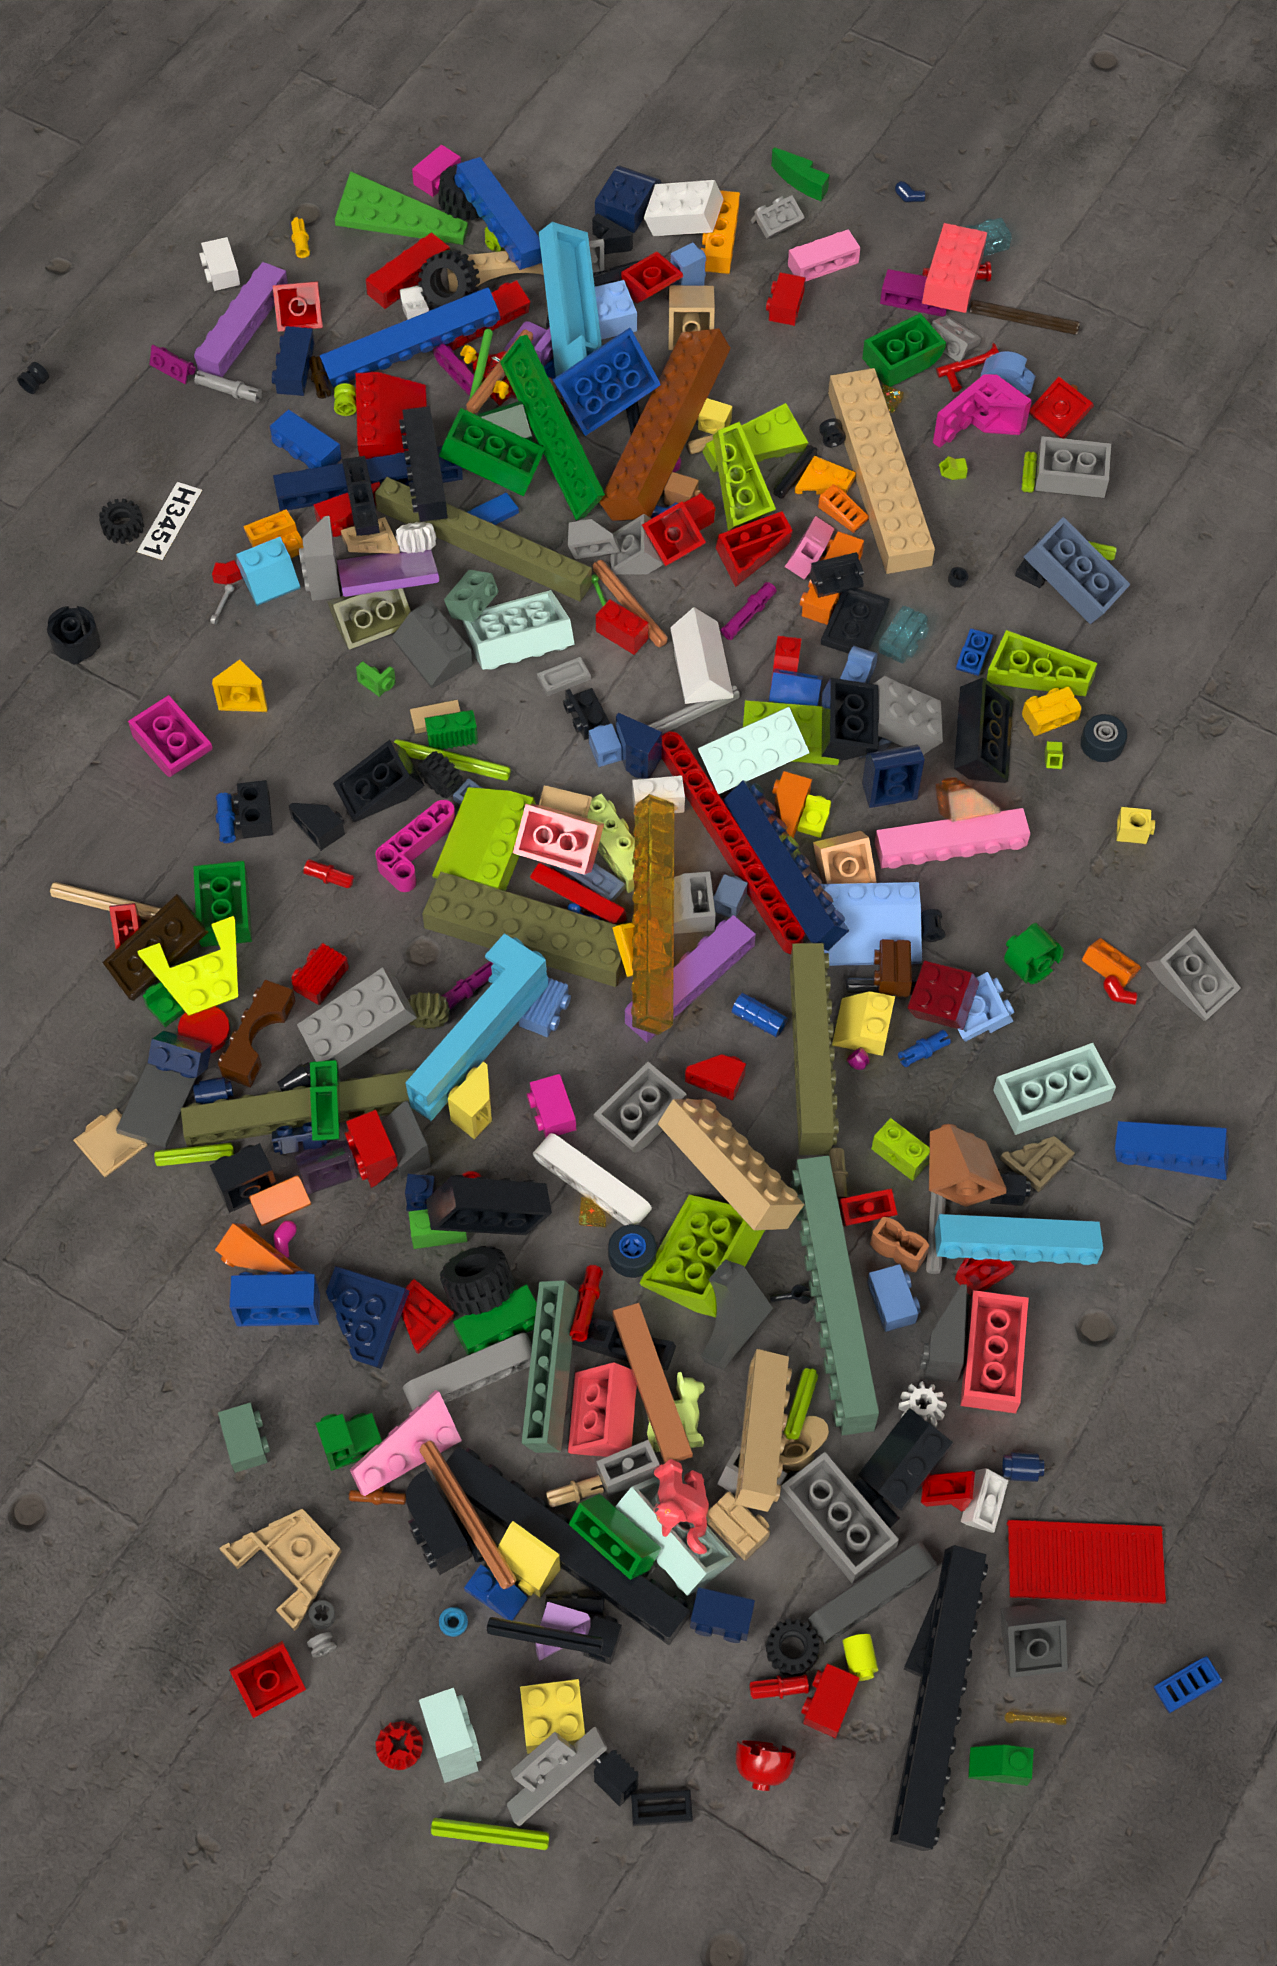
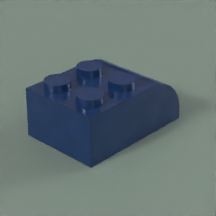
(626, 197)
(893, 775)

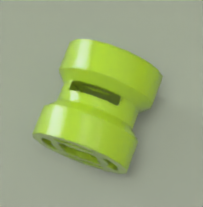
(345, 399)

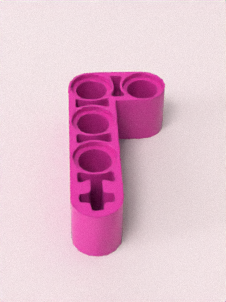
(437, 820)

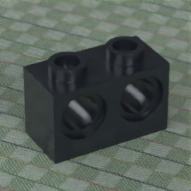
(253, 809)

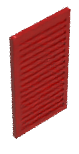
(1086, 1562)

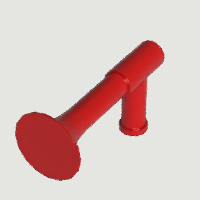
(950, 369)

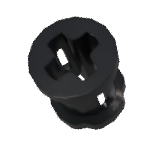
(932, 925)

